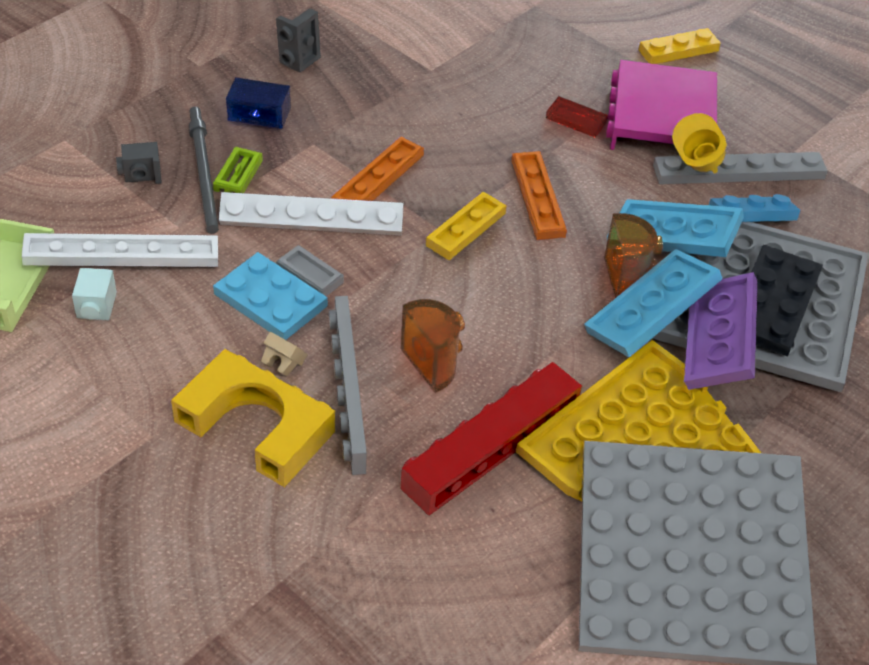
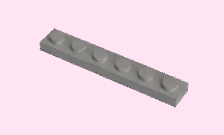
(744, 168)
(348, 393)

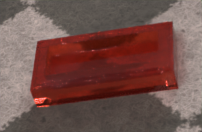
(576, 116)

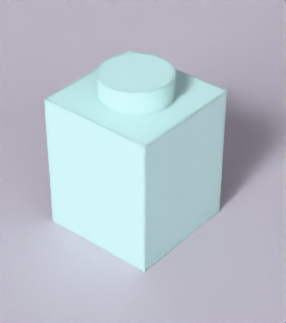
(94, 294)

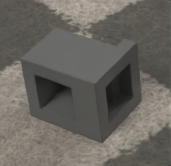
(139, 162)

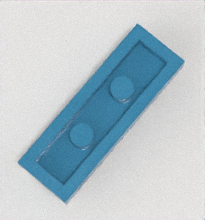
(761, 208)

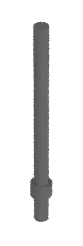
(198, 131)

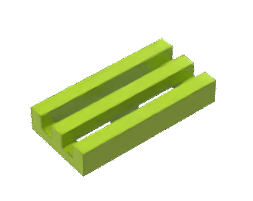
(220, 181)

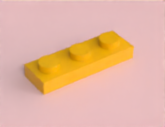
(679, 46)
(465, 225)

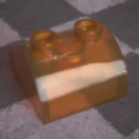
(630, 250)
(432, 340)

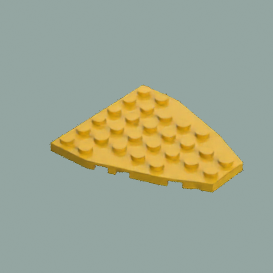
(633, 404)

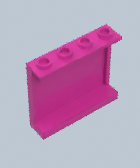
(655, 98)

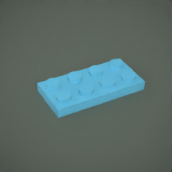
(690, 226)
(653, 302)

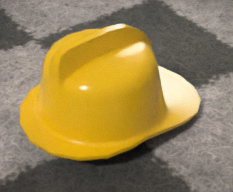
(700, 142)

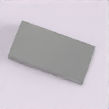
(311, 270)

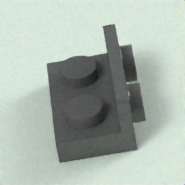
(299, 40)

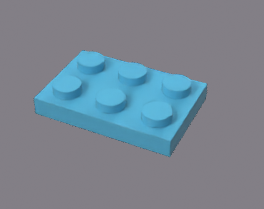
(270, 296)

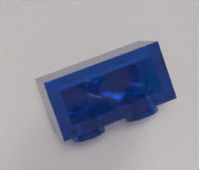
(258, 103)

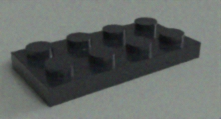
(783, 295)

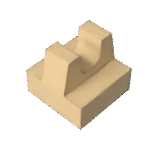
(280, 348)

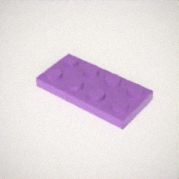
(722, 334)

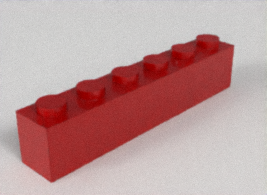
(486, 439)

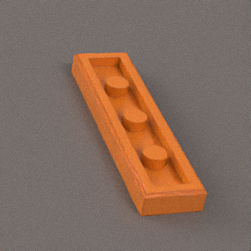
(381, 171)
(538, 195)

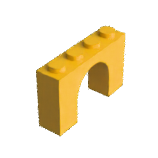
(235, 382)

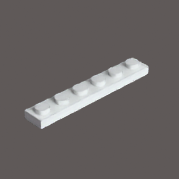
(311, 213)
(120, 250)

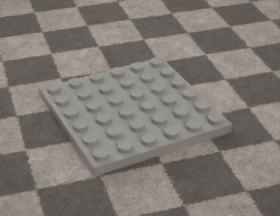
(828, 326)
(694, 555)

